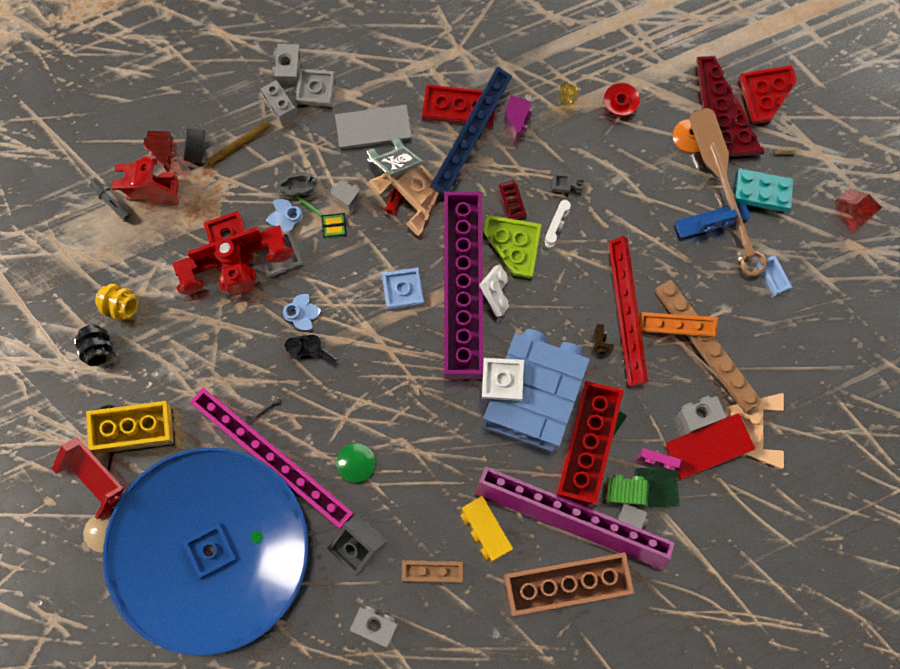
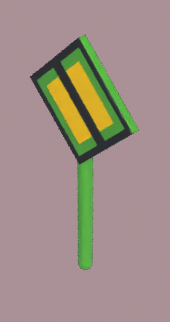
(332, 224)

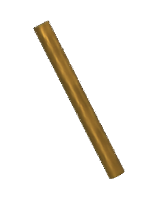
(237, 143)

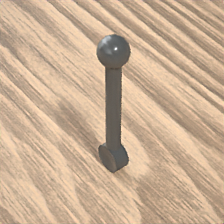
(250, 419)

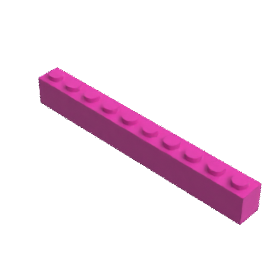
(272, 457)

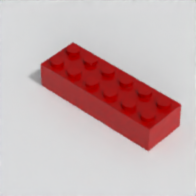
(590, 443)

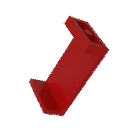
(91, 473)

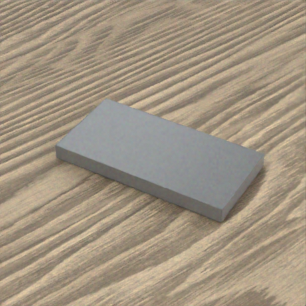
(373, 127)

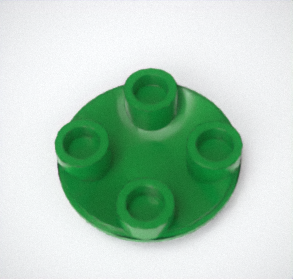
(355, 463)

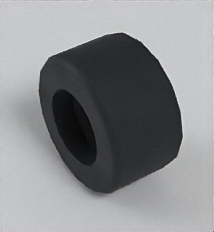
(194, 145)

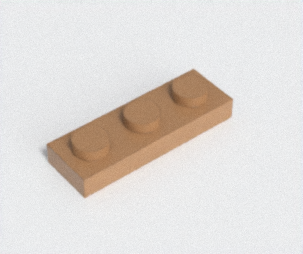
(432, 571)

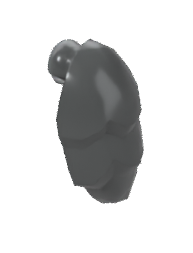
(297, 184)

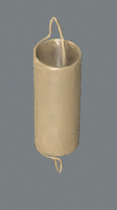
(785, 150)

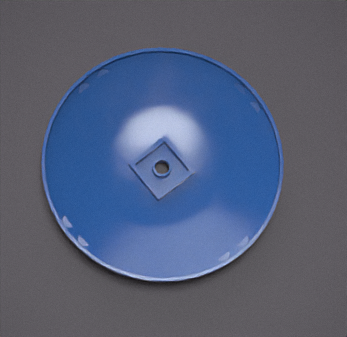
(159, 561)

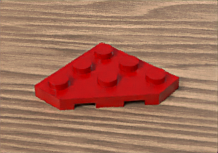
(766, 91)

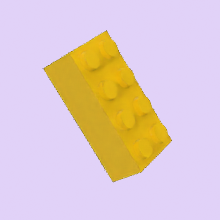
(129, 427)

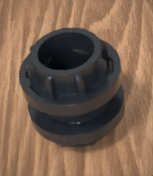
(93, 345)

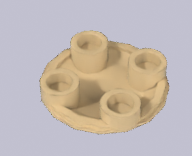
(95, 532)

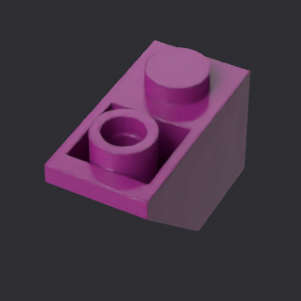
(516, 114)

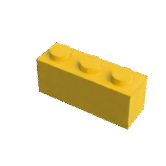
(485, 529)

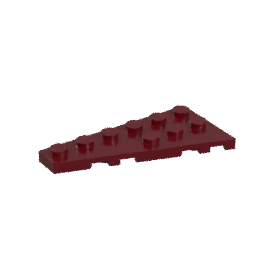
(732, 120)

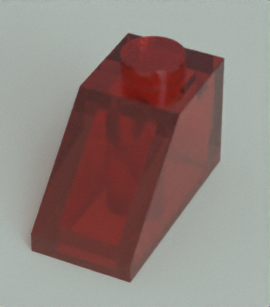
(160, 147)
(859, 205)

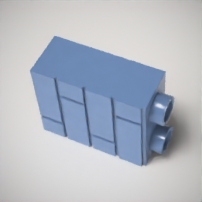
(548, 395)

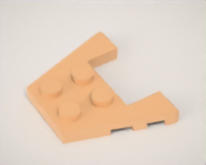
(414, 188)
(754, 424)

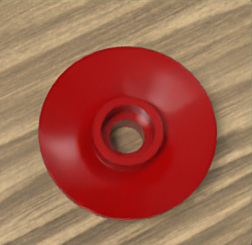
(625, 93)

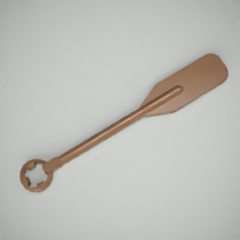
(716, 158)

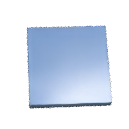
(402, 288)

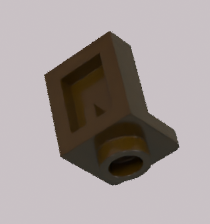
(600, 337)

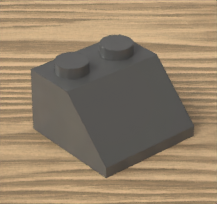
(356, 544)

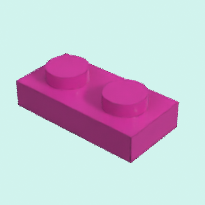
(669, 461)

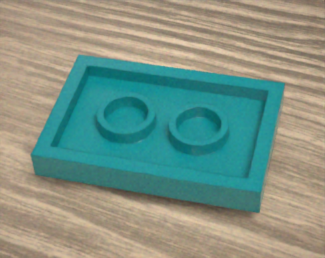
(763, 190)

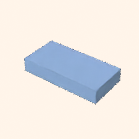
(775, 276)

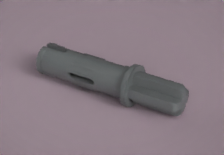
(105, 194)

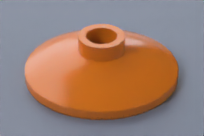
(683, 139)

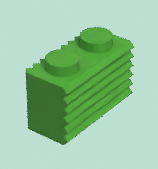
(628, 491)

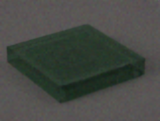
(662, 486)

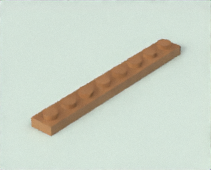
(711, 351)

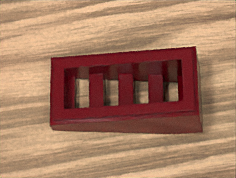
(509, 185)

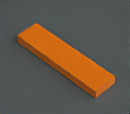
(679, 324)

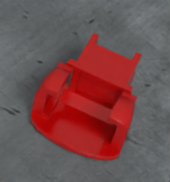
(139, 182)

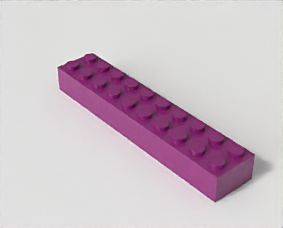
(461, 286)

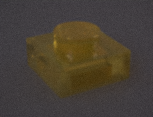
(569, 92)

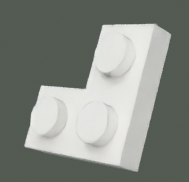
(492, 289)

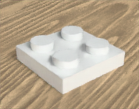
(502, 379)

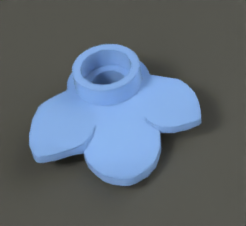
(283, 214)
(304, 312)

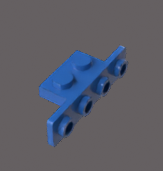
(710, 220)

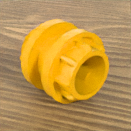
(116, 302)

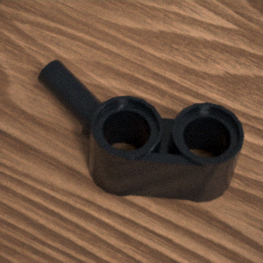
(303, 343)

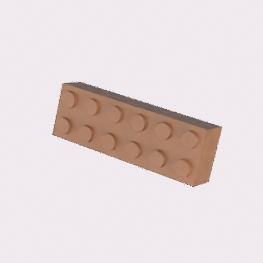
(568, 584)

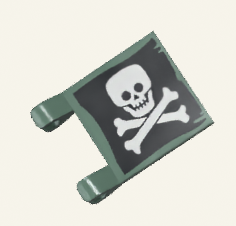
(395, 161)

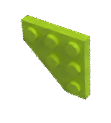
(514, 243)

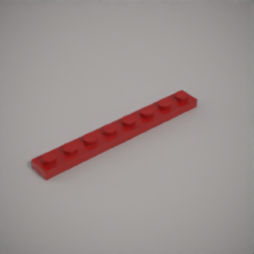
(628, 312)

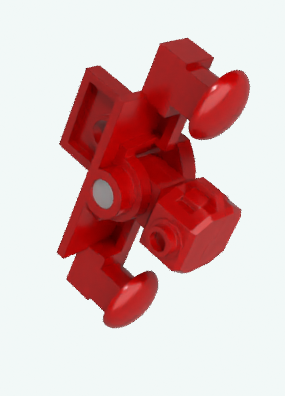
(230, 255)

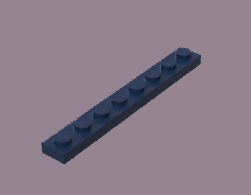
(470, 131)

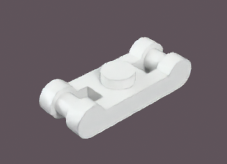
(557, 224)

